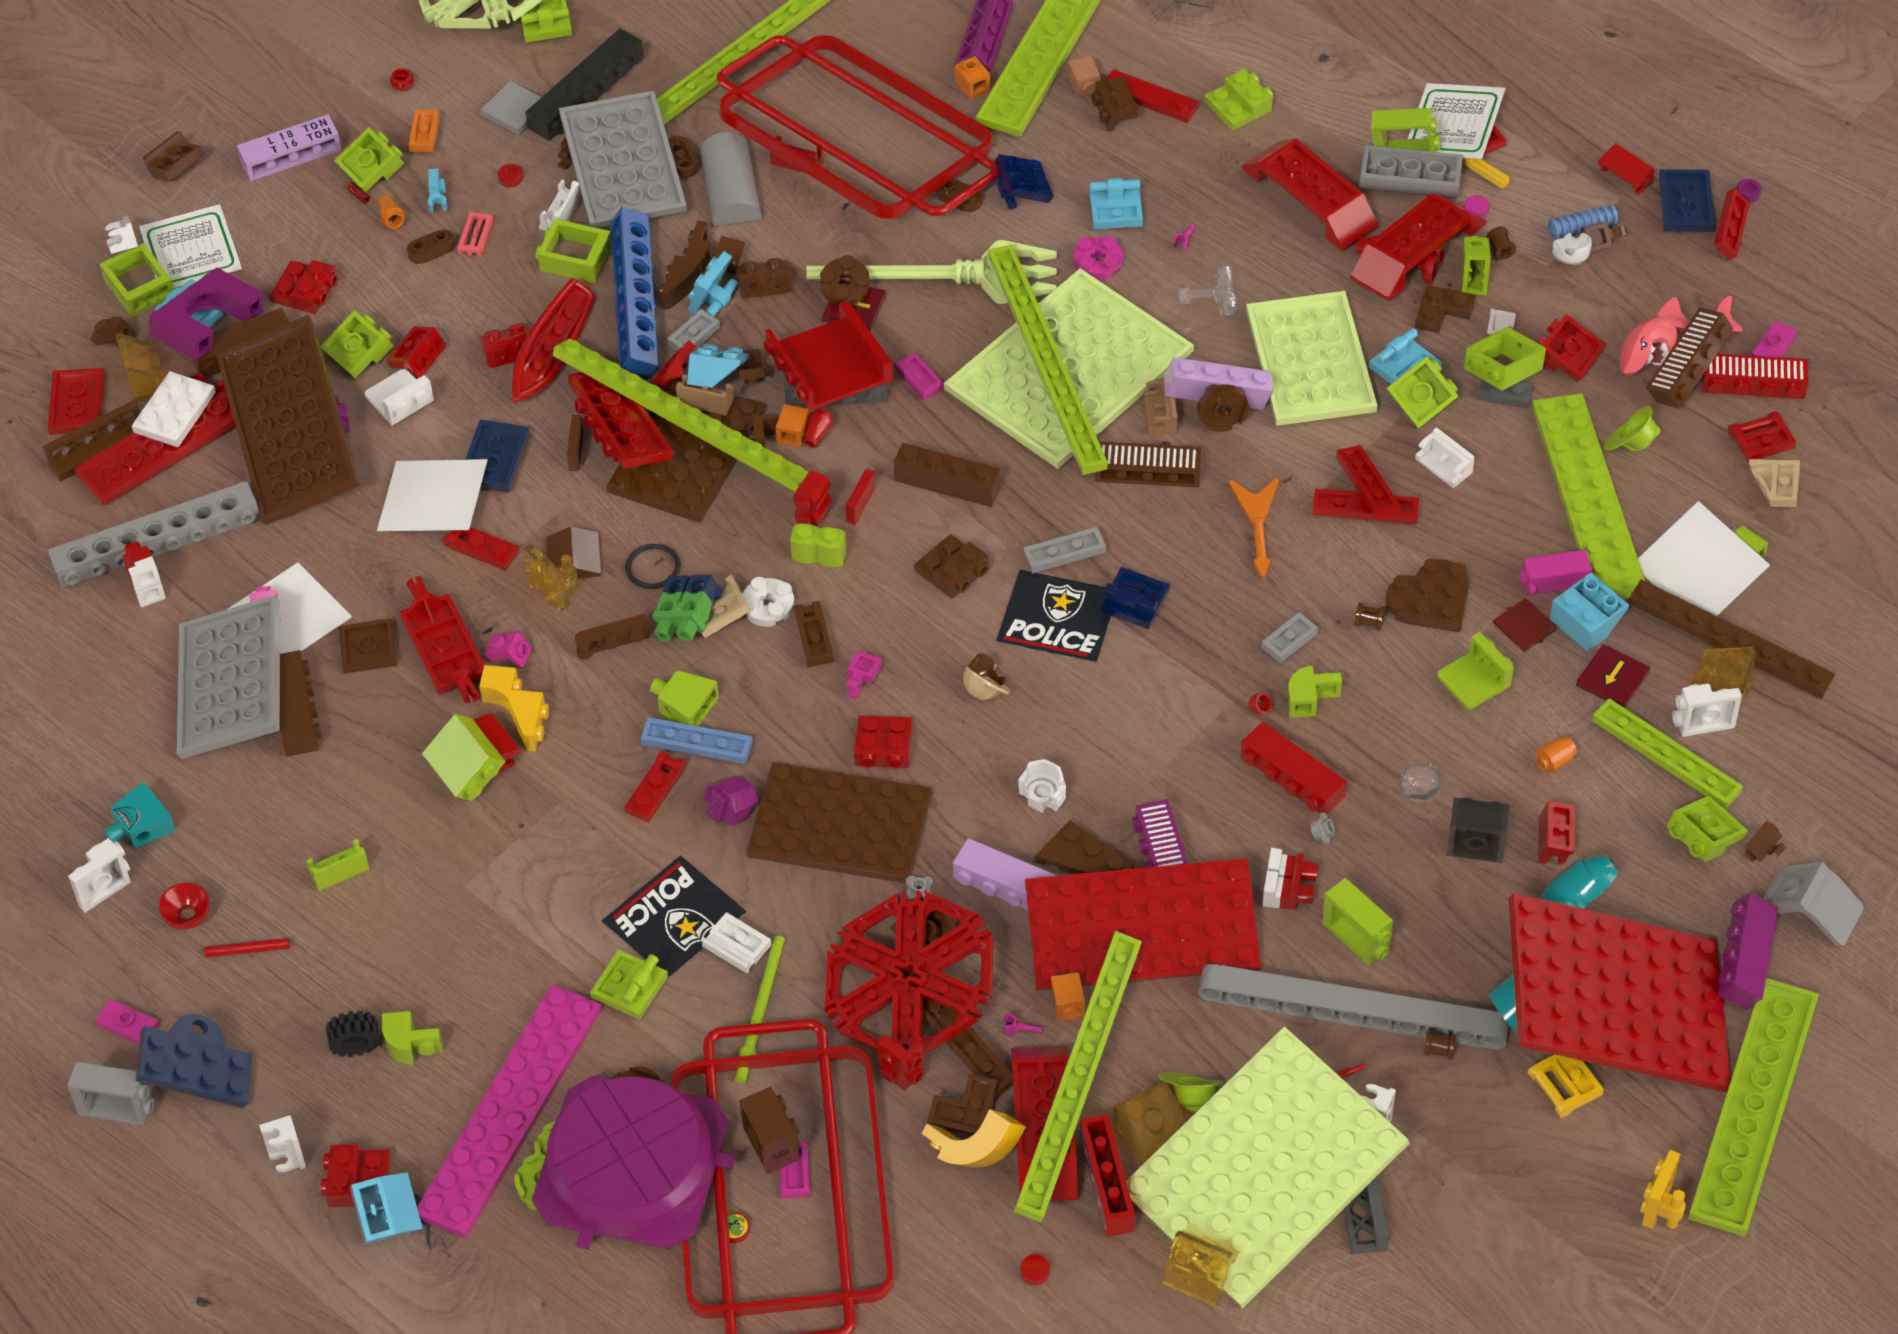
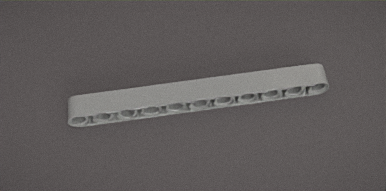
(1352, 1006)

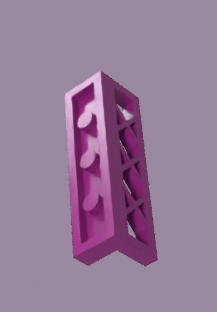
(985, 31)

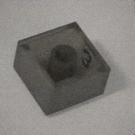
(1478, 829)

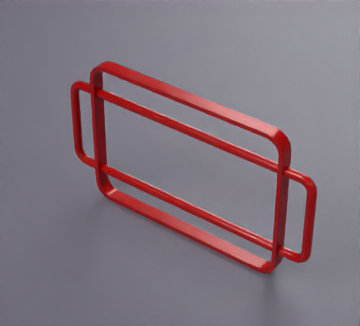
(880, 210)
(823, 1055)

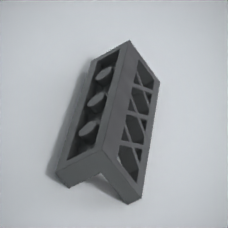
(1374, 1215)

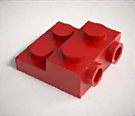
(304, 285)
(1570, 347)
(883, 741)
(349, 1166)

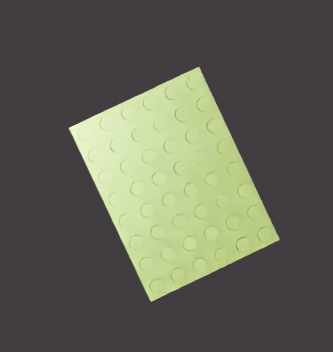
(1107, 350)
(1267, 1162)

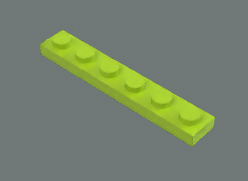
(1667, 753)

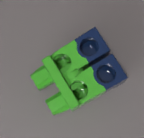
(686, 607)

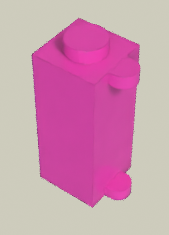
(1554, 571)

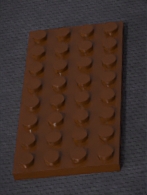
(287, 419)

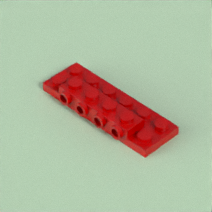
(618, 423)

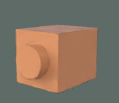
(1083, 76)

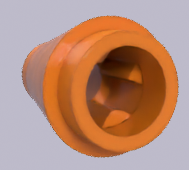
(390, 213)

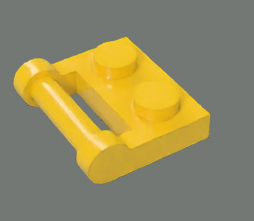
(1573, 1076)

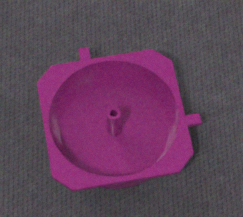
(631, 1161)

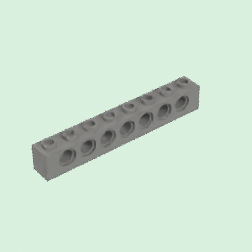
(158, 531)

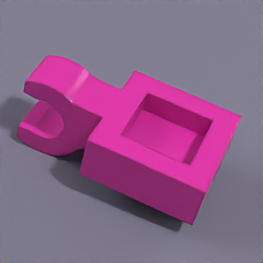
(860, 670)

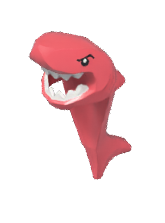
(1665, 327)

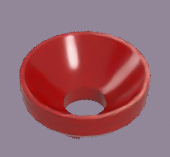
(183, 897)

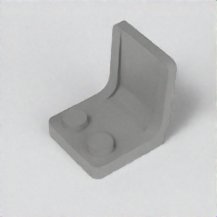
(1818, 894)

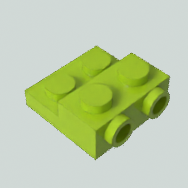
(1240, 99)
(370, 159)
(357, 343)
(1423, 391)
(1705, 828)

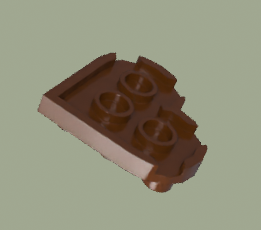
(1432, 597)

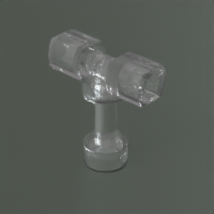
(1220, 292)

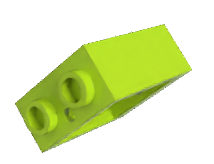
(1405, 119)
(572, 267)
(136, 299)
(1527, 359)
(1357, 922)

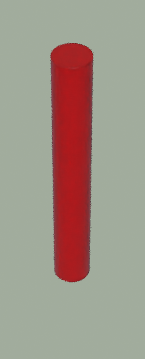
(247, 947)

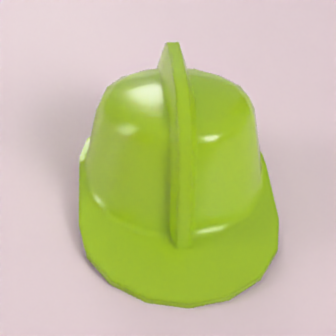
(1635, 433)
(1190, 1089)

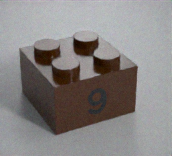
(770, 1129)

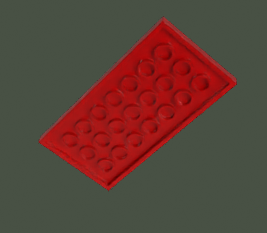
(1179, 913)

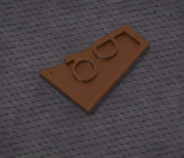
(1080, 852)

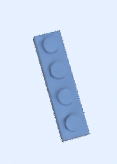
(696, 740)

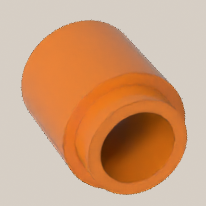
(1555, 754)

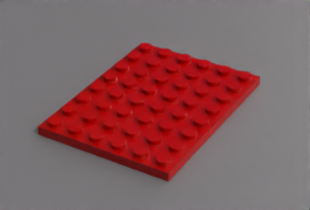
(1618, 993)

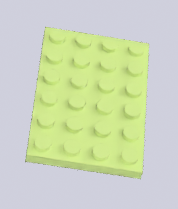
(1311, 358)

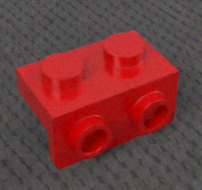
(503, 345)
(900, 1065)

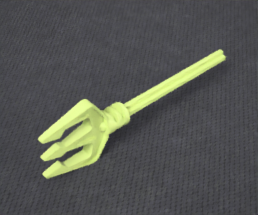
(978, 271)

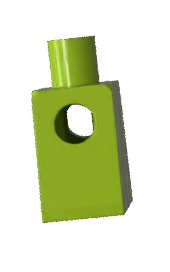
(1475, 255)
(685, 697)

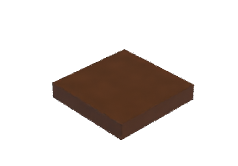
(367, 646)

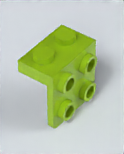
(1478, 673)

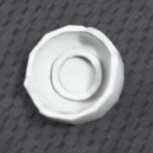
(1572, 250)

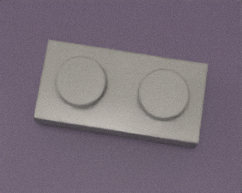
(696, 330)
(1289, 637)

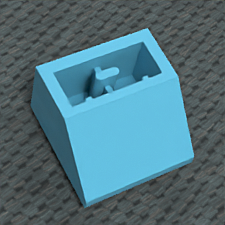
(711, 365)
(1588, 611)
(385, 1207)

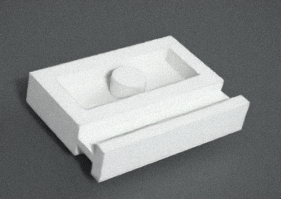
(736, 942)

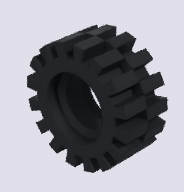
(352, 1033)

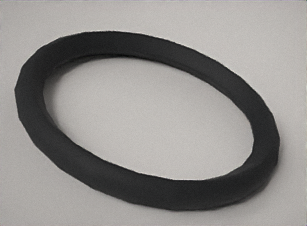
(646, 547)

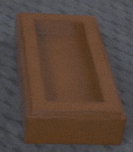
(575, 443)

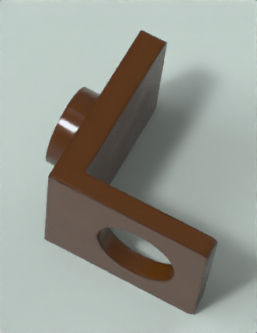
(733, 248)

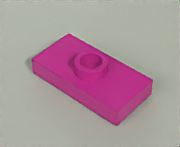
(1775, 341)
(124, 1021)

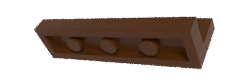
(94, 443)

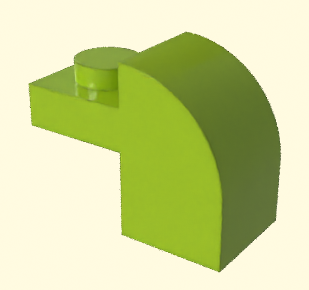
(1307, 687)
(405, 1042)

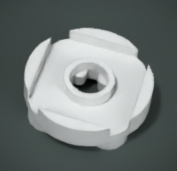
(773, 589)

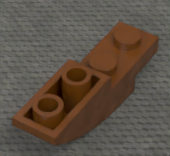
(687, 268)

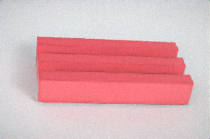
(472, 248)

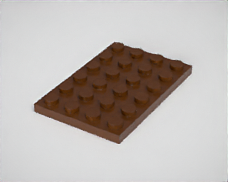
(696, 472)
(839, 822)

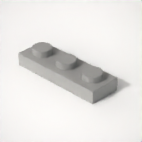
(1064, 550)

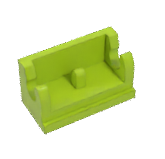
(338, 866)

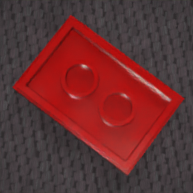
(75, 399)

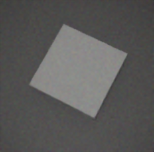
(509, 107)

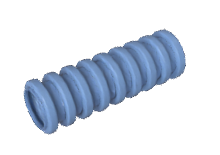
(1574, 223)

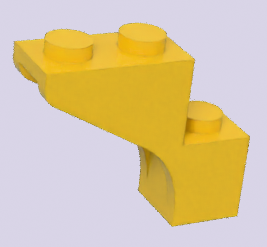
(527, 708)

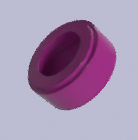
(1749, 189)

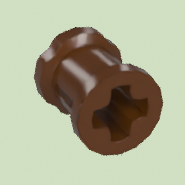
(1499, 239)
(1369, 616)
(1439, 1044)

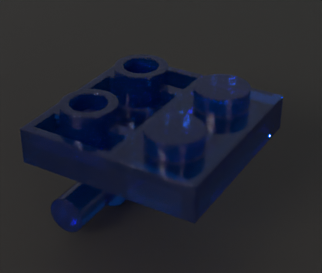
(1021, 179)
(1134, 597)

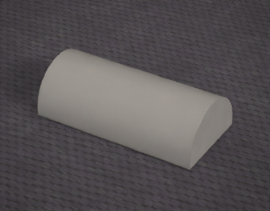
(1410, 171)
(729, 179)

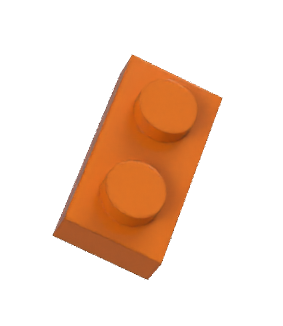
(424, 131)

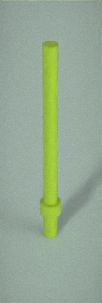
(761, 1004)

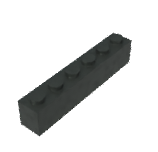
(585, 82)

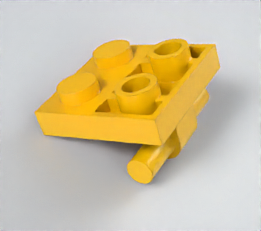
(1657, 1197)

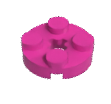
(1106, 248)

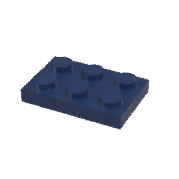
(1686, 200)
(503, 447)

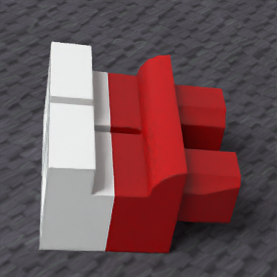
(143, 574)
(1284, 878)

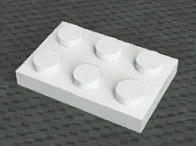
(173, 409)

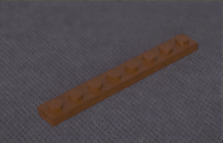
(1727, 635)

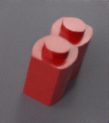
(812, 499)

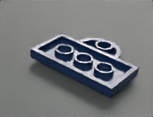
(194, 1062)

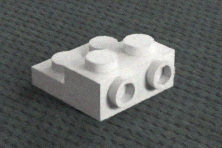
(1706, 710)
(101, 876)

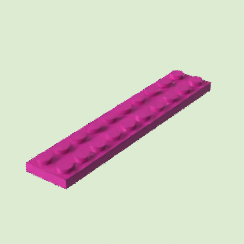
(508, 1111)

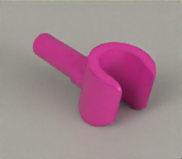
(1183, 237)
(1016, 1026)

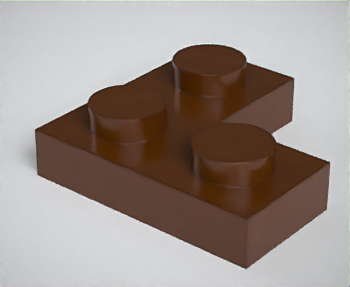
(1441, 302)
(968, 1114)

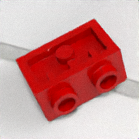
(417, 350)

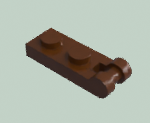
(813, 634)
(611, 635)

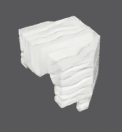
(1043, 785)

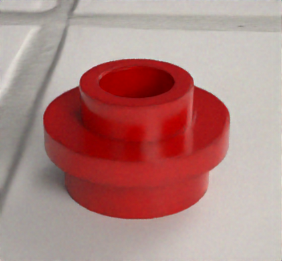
(401, 79)

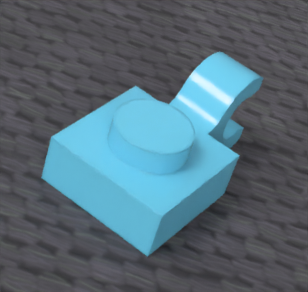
(436, 187)

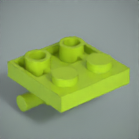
(546, 21)
(629, 983)

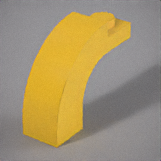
(986, 1147)

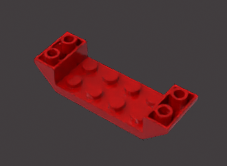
(1316, 188)
(1409, 242)
(1035, 1084)

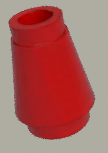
(818, 425)

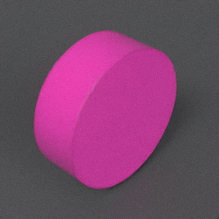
(1477, 205)

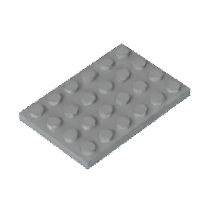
(622, 158)
(228, 677)

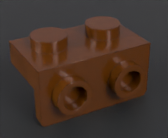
(1114, 101)
(172, 157)
(763, 278)

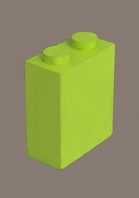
(463, 757)

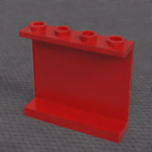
(831, 359)

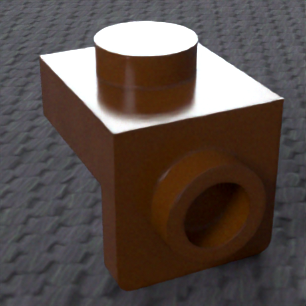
(107, 328)
(752, 369)
(762, 426)

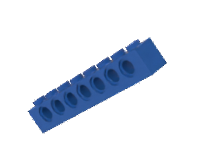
(634, 293)

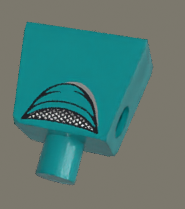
(139, 818)

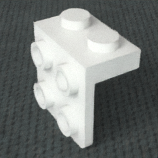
(400, 395)

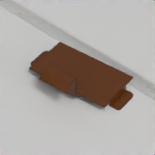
(1764, 843)

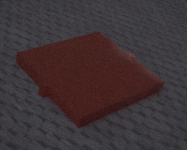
(1525, 625)

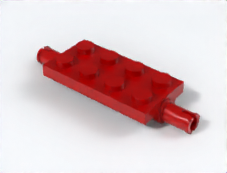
(442, 641)

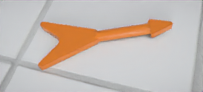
(1256, 509)

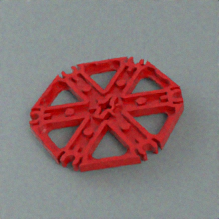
(909, 954)

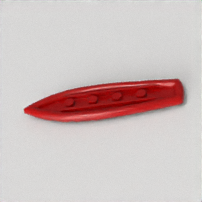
(560, 321)

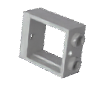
(110, 1094)

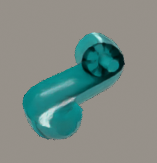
(1573, 887)

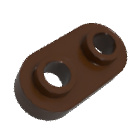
(684, 157)
(952, 189)
(430, 246)

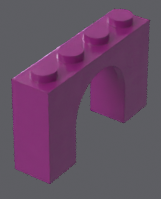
(214, 291)

